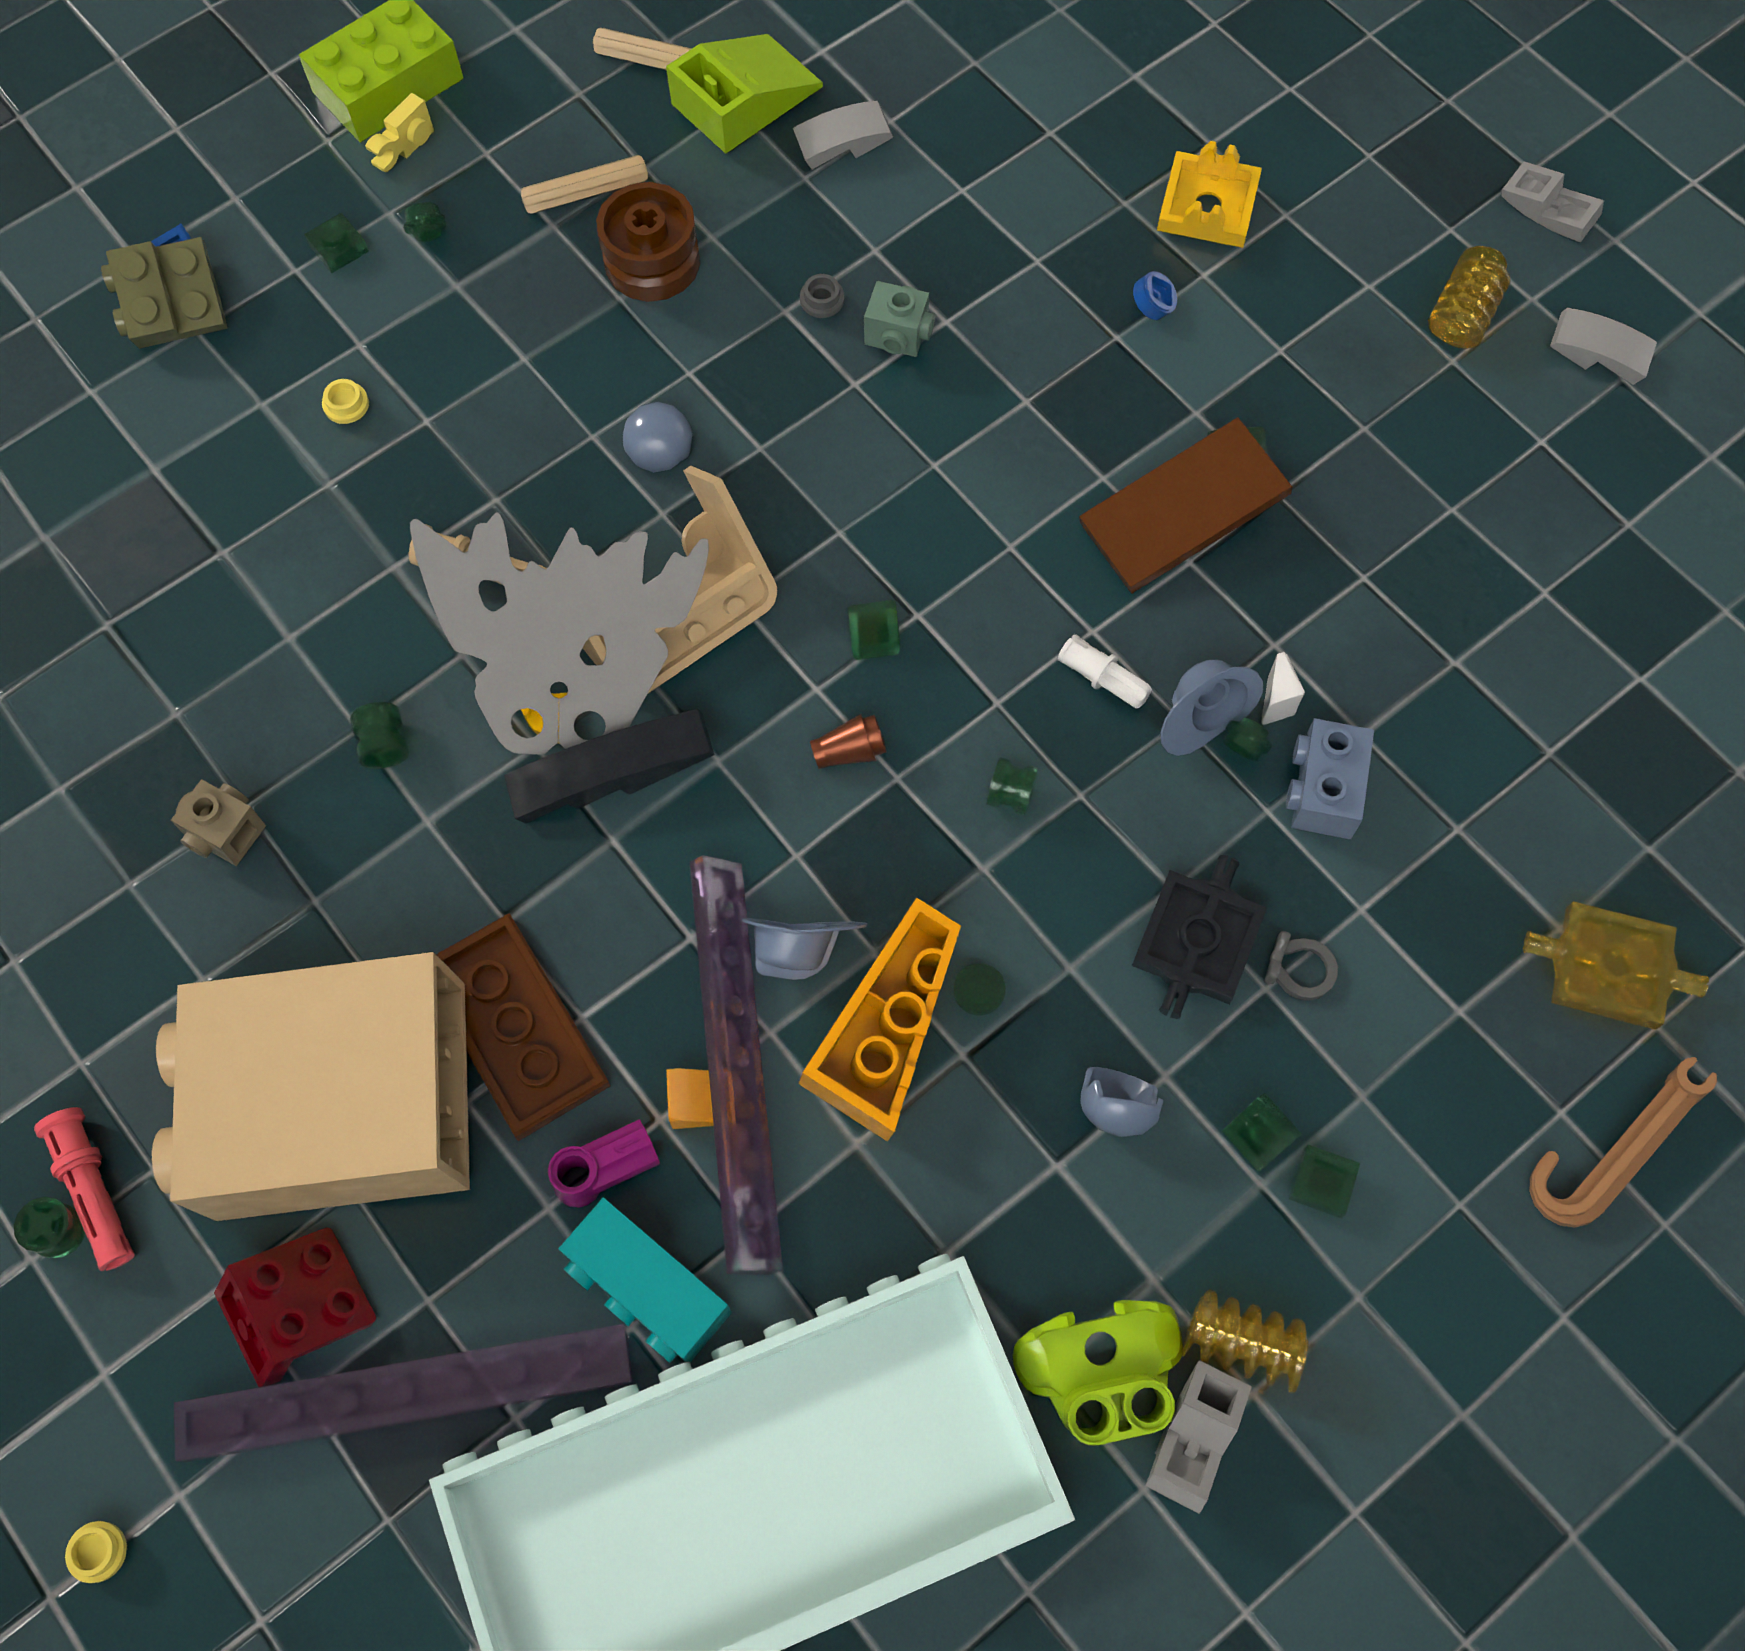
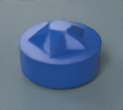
(1155, 295)

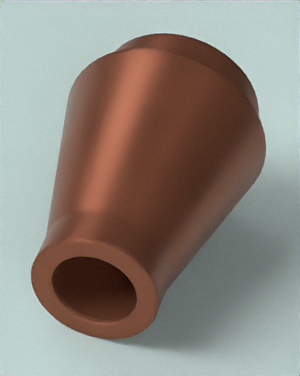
(850, 743)

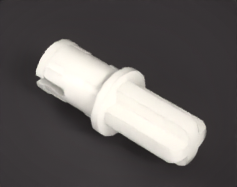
(1104, 671)

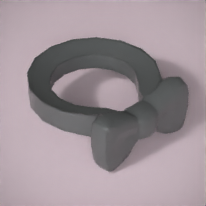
(1277, 973)

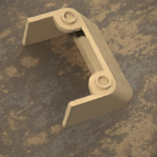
(733, 587)

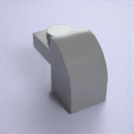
(1197, 1436)

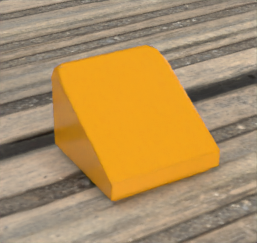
(689, 1098)

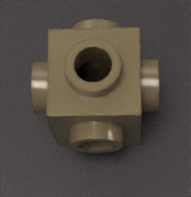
(217, 822)

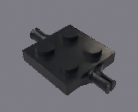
(1199, 937)

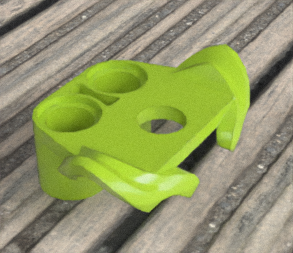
(1148, 1344)

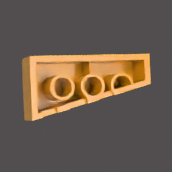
(879, 1034)

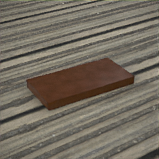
(1185, 505)
(520, 1030)

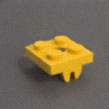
(1216, 176)

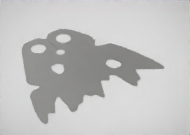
(549, 620)

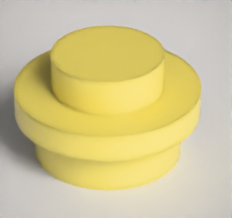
(344, 401)
(96, 1552)

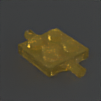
(1615, 965)

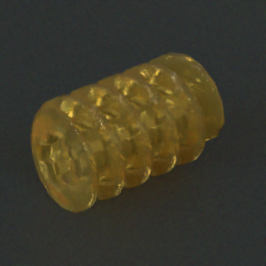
(1470, 297)
(1248, 1339)

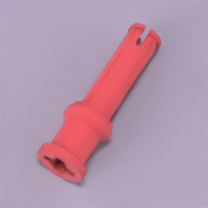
(77, 1166)

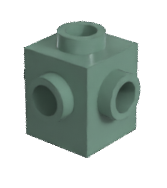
(898, 319)

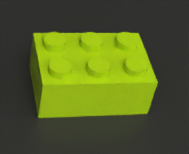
(379, 63)

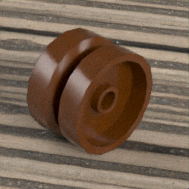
(648, 241)

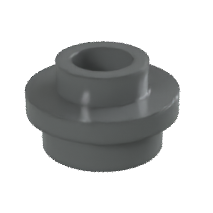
(822, 287)

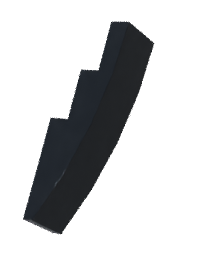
(609, 763)

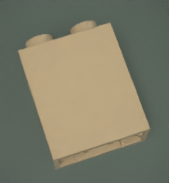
(315, 1088)

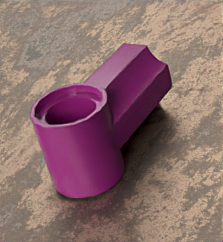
(609, 1162)

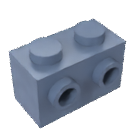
(1331, 778)

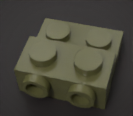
(163, 291)

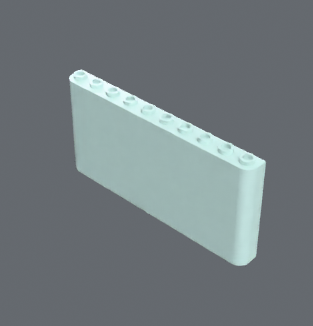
(760, 1485)

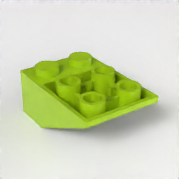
(737, 87)

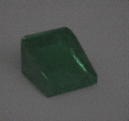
(873, 629)

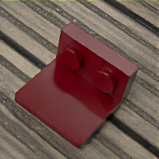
(292, 1302)

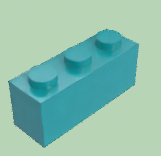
(643, 1283)

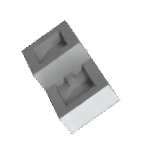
(849, 127)
(1541, 197)
(1595, 338)

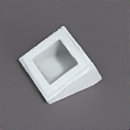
(1282, 691)

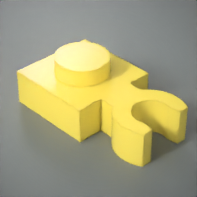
(405, 131)

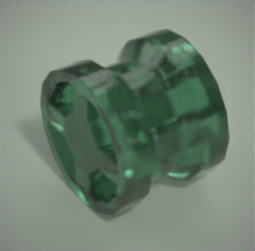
(1012, 786)
(36, 1226)

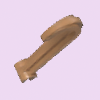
(1624, 1157)

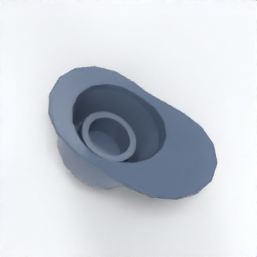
(1206, 702)
(795, 949)

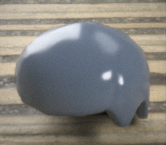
(657, 437)
(1119, 1102)

